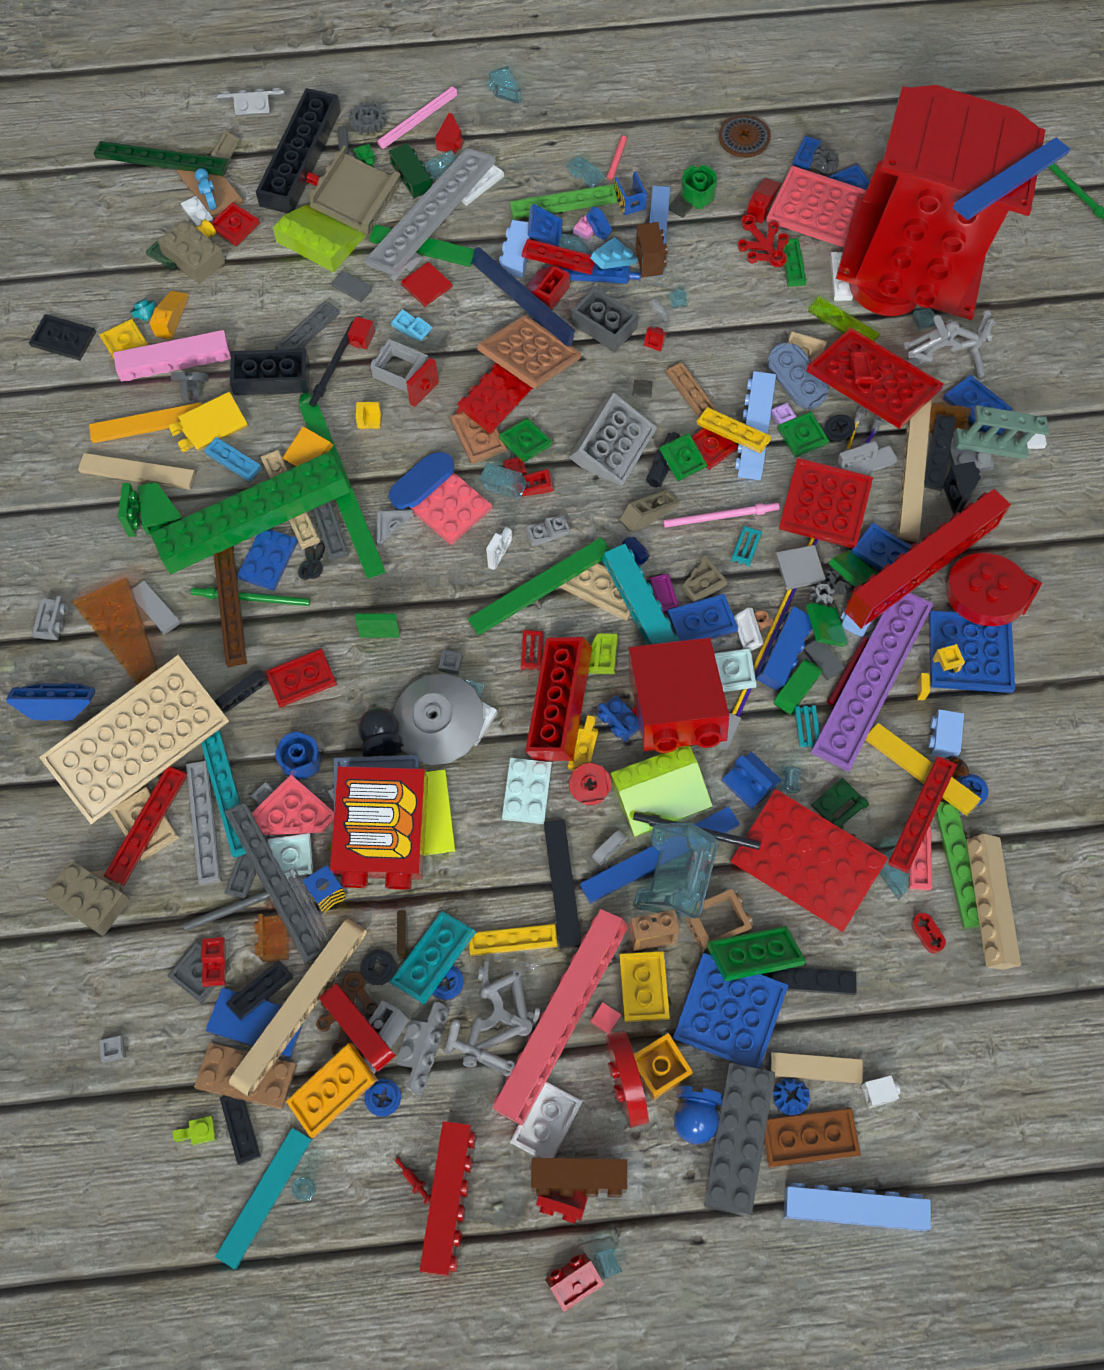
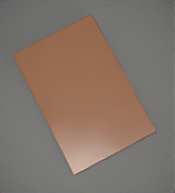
(475, 440)

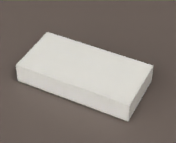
(748, 629)

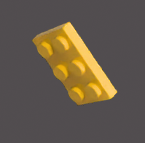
(644, 986)

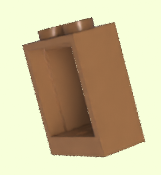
(736, 902)
(651, 935)

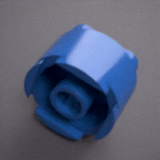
(306, 764)

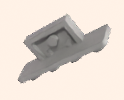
(253, 102)
(866, 458)
(421, 1046)

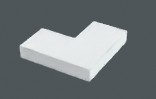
(498, 547)

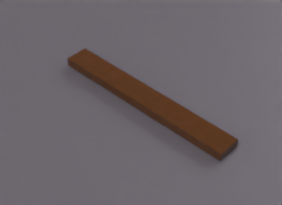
(230, 608)

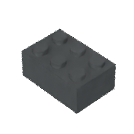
(604, 319)

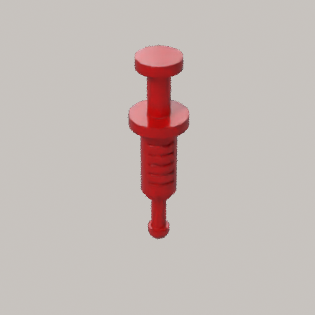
(418, 1186)

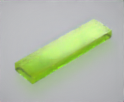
(839, 319)

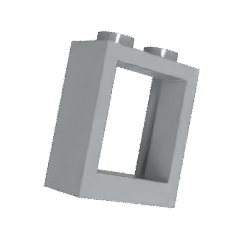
(401, 351)

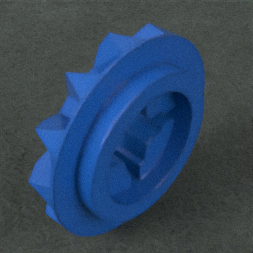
(977, 785)
(455, 985)
(378, 1088)
(794, 1106)

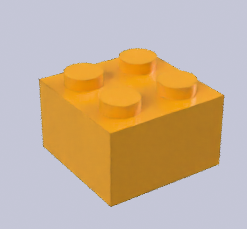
(662, 1067)

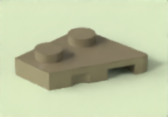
(704, 581)

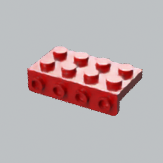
(494, 398)

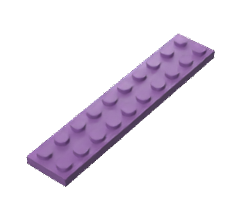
(871, 681)

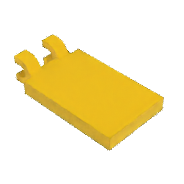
(211, 420)

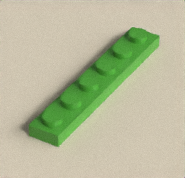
(565, 201)
(958, 863)

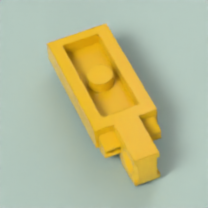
(585, 743)

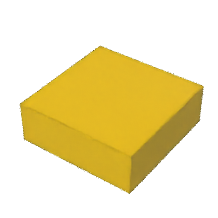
(923, 686)

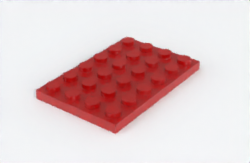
(898, 385)
(810, 860)

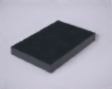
(62, 337)

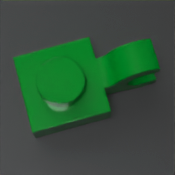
(364, 154)

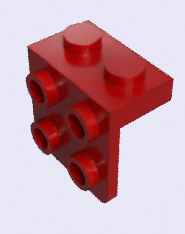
(570, 1207)

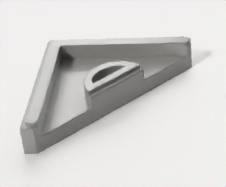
(389, 522)

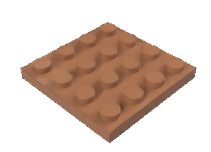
(529, 351)

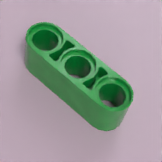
(798, 686)

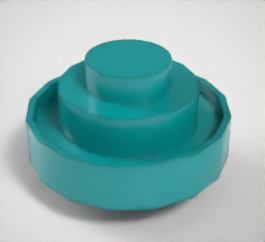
(143, 309)

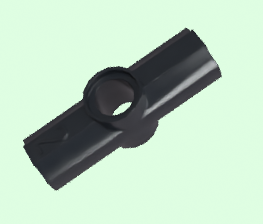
(660, 467)

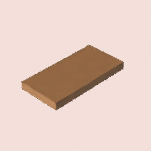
(223, 192)

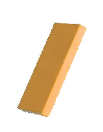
(331, 1090)

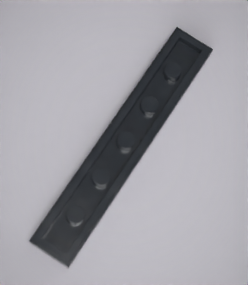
(562, 884)

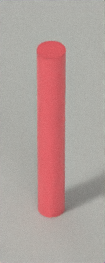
(616, 158)

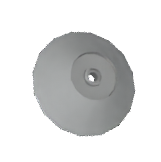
(451, 731)

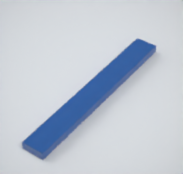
(1011, 178)
(646, 861)

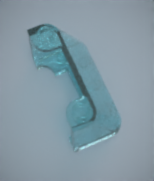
(681, 870)

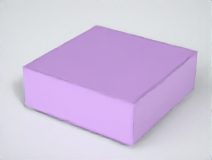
(782, 413)

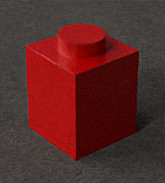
(361, 333)

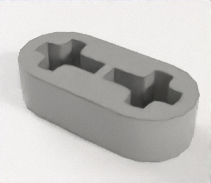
(609, 847)

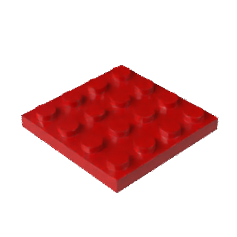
(826, 503)

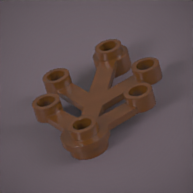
(351, 993)

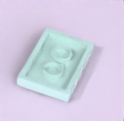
(527, 791)

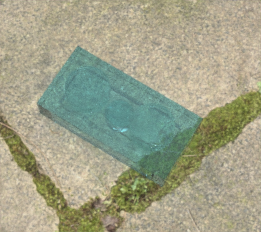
(440, 164)

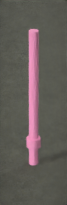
(758, 509)

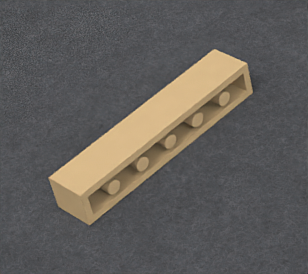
(993, 902)

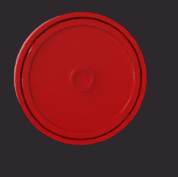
(879, 303)
(988, 589)
(627, 1079)

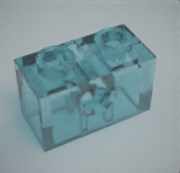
(503, 481)

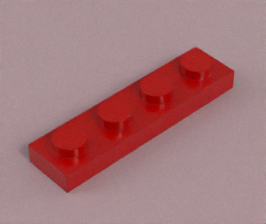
(558, 256)

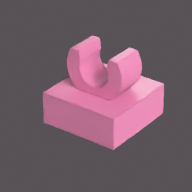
(583, 229)

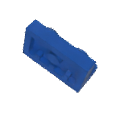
(619, 717)

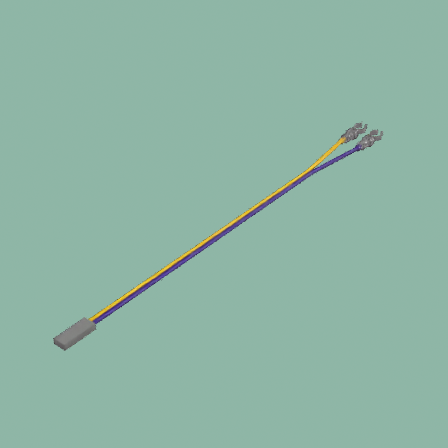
(734, 718)

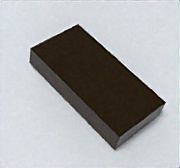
(402, 934)

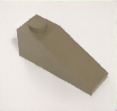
(647, 510)

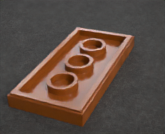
(811, 1138)

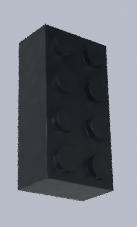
(269, 371)

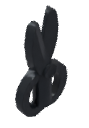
(313, 560)

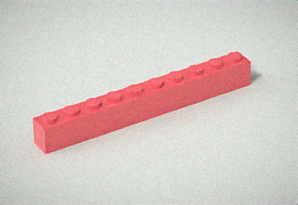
(560, 1017)

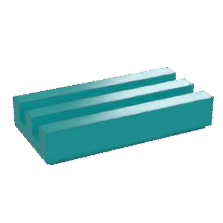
(742, 559)
(805, 710)

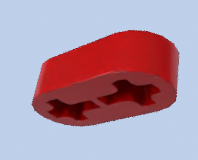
(933, 931)

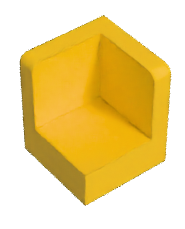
(368, 415)
(949, 658)

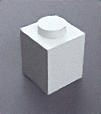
(880, 1091)

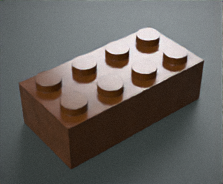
(579, 1176)

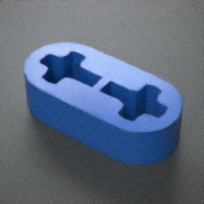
(598, 223)

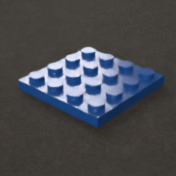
(984, 649)
(730, 1016)

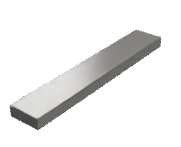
(203, 823)

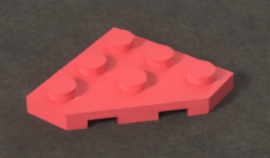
(292, 811)

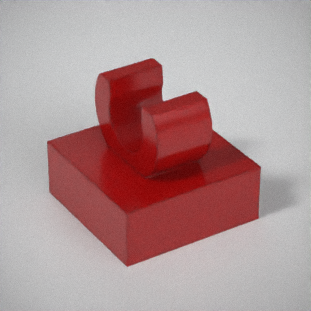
(655, 338)

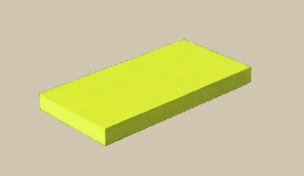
(439, 828)

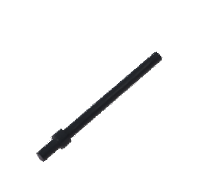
(320, 388)
(655, 819)

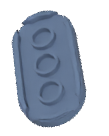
(790, 367)

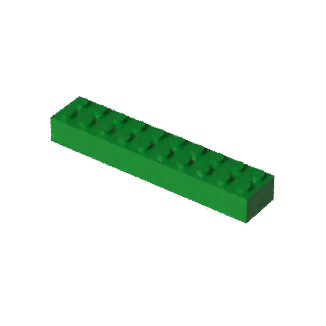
(249, 512)

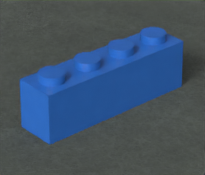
(784, 649)

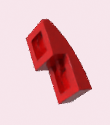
(214, 961)

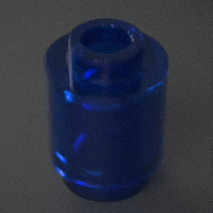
(640, 552)

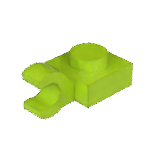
(199, 1131)

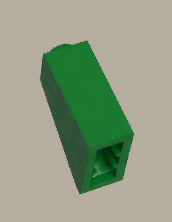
(156, 508)

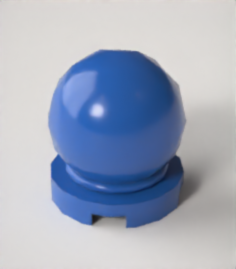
(696, 1116)

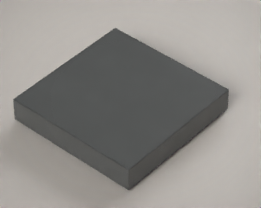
(189, 974)

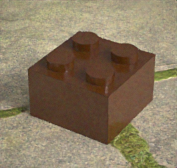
(650, 249)

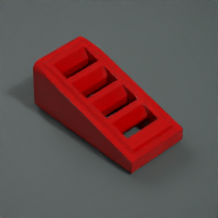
(540, 488)

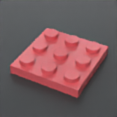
(452, 509)

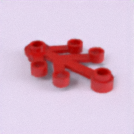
(749, 224)

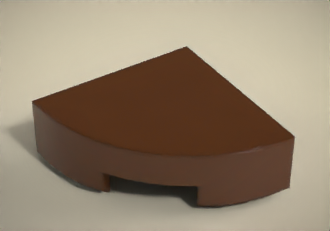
(961, 768)

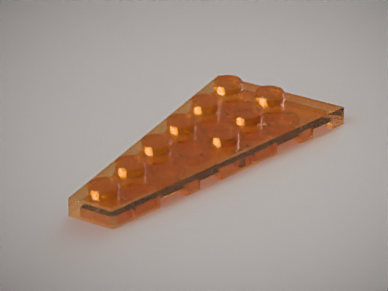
(118, 624)

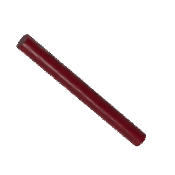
(847, 671)

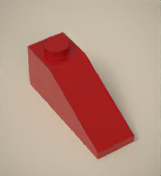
(763, 199)

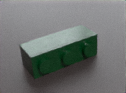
(411, 169)

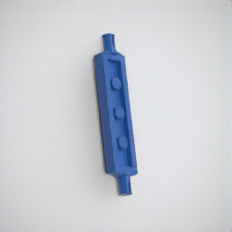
(608, 275)

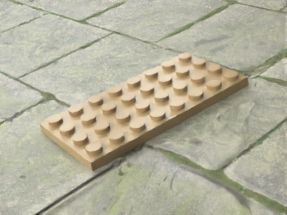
(134, 739)

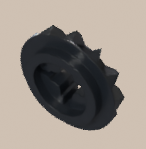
(844, 422)
(369, 962)

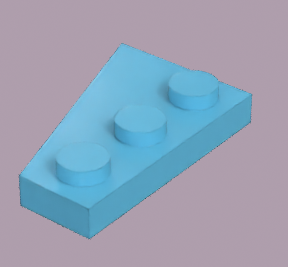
(613, 255)

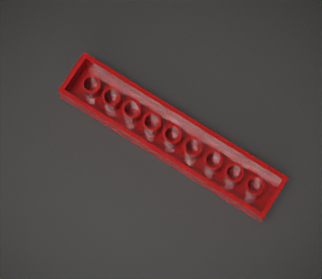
(926, 558)

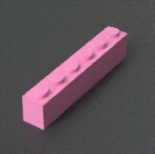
(172, 355)

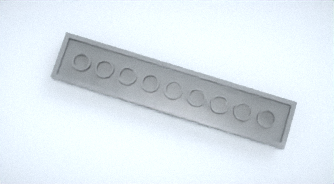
(430, 211)

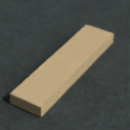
(817, 1067)

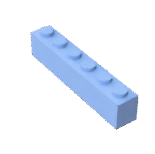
(757, 416)
(857, 1208)

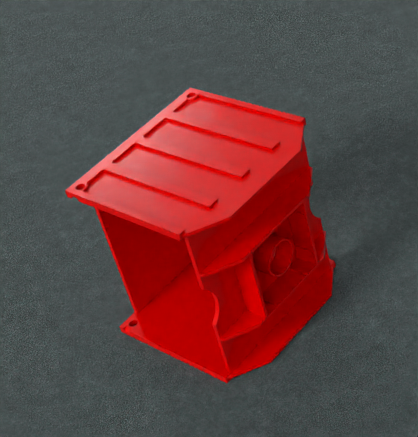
(905, 227)

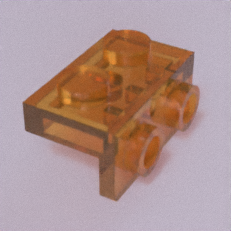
(959, 412)
(272, 939)

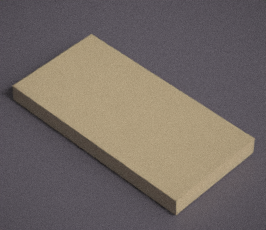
(599, 589)

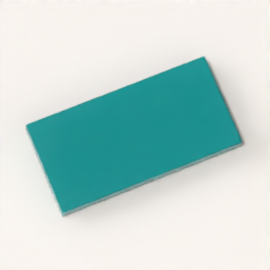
(432, 957)

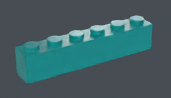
(638, 596)

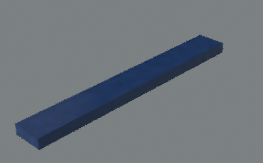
(523, 297)

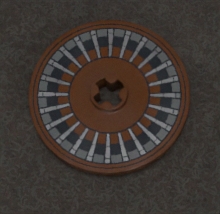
(744, 136)

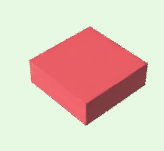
(605, 1018)

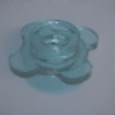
(678, 299)

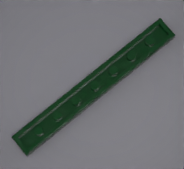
(161, 158)

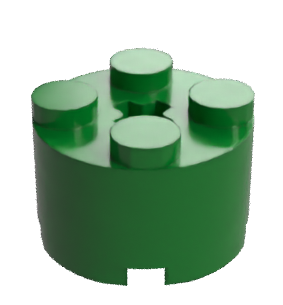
(699, 185)

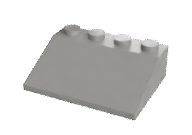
(613, 440)

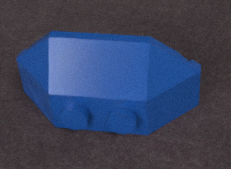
(51, 700)

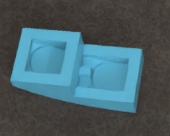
(412, 327)

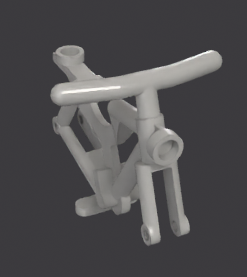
(944, 335)
(519, 1024)

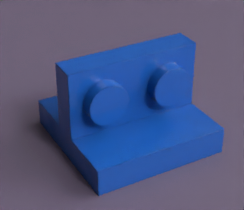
(751, 780)

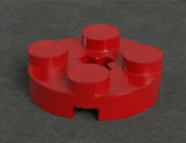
(598, 791)

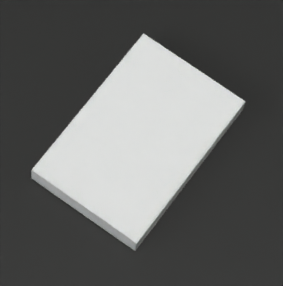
(547, 1122)

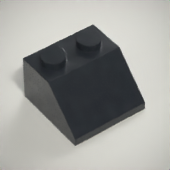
(961, 484)

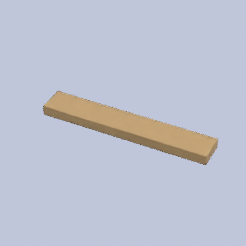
(136, 471)
(301, 524)

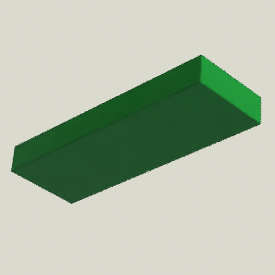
(794, 266)

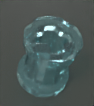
(791, 779)
(311, 1189)
(608, 1263)

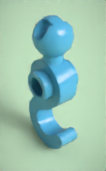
(205, 187)

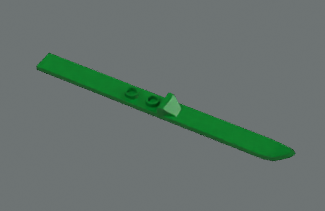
(347, 503)

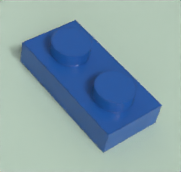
(804, 156)

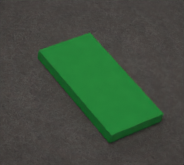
(755, 953)

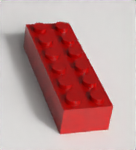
(559, 699)
(446, 1199)

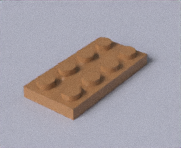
(222, 1062)

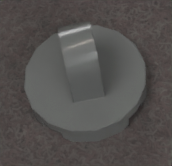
(190, 382)

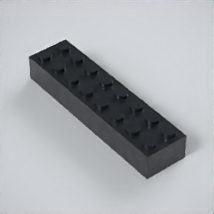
(298, 151)

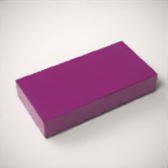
(664, 592)

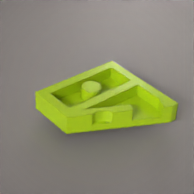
(604, 654)

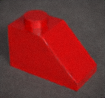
(449, 136)

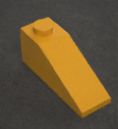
(168, 314)

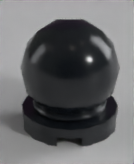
(379, 732)

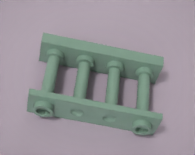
(998, 444)

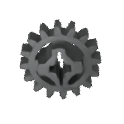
(367, 118)

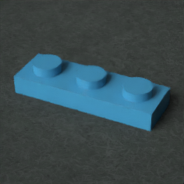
(232, 459)

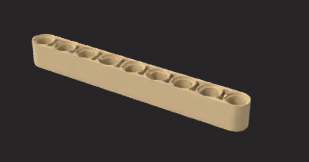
(913, 475)
(297, 1008)

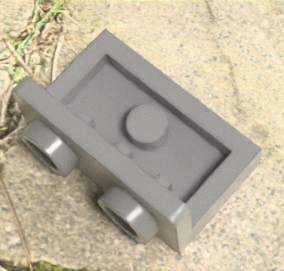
(50, 618)

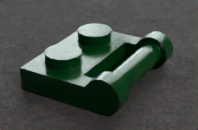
(835, 799)

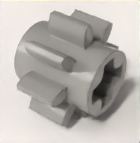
(826, 592)

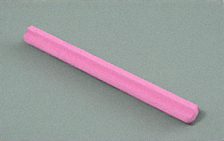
(417, 117)

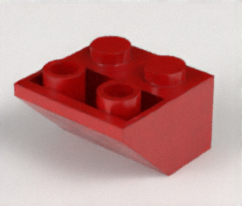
(549, 285)

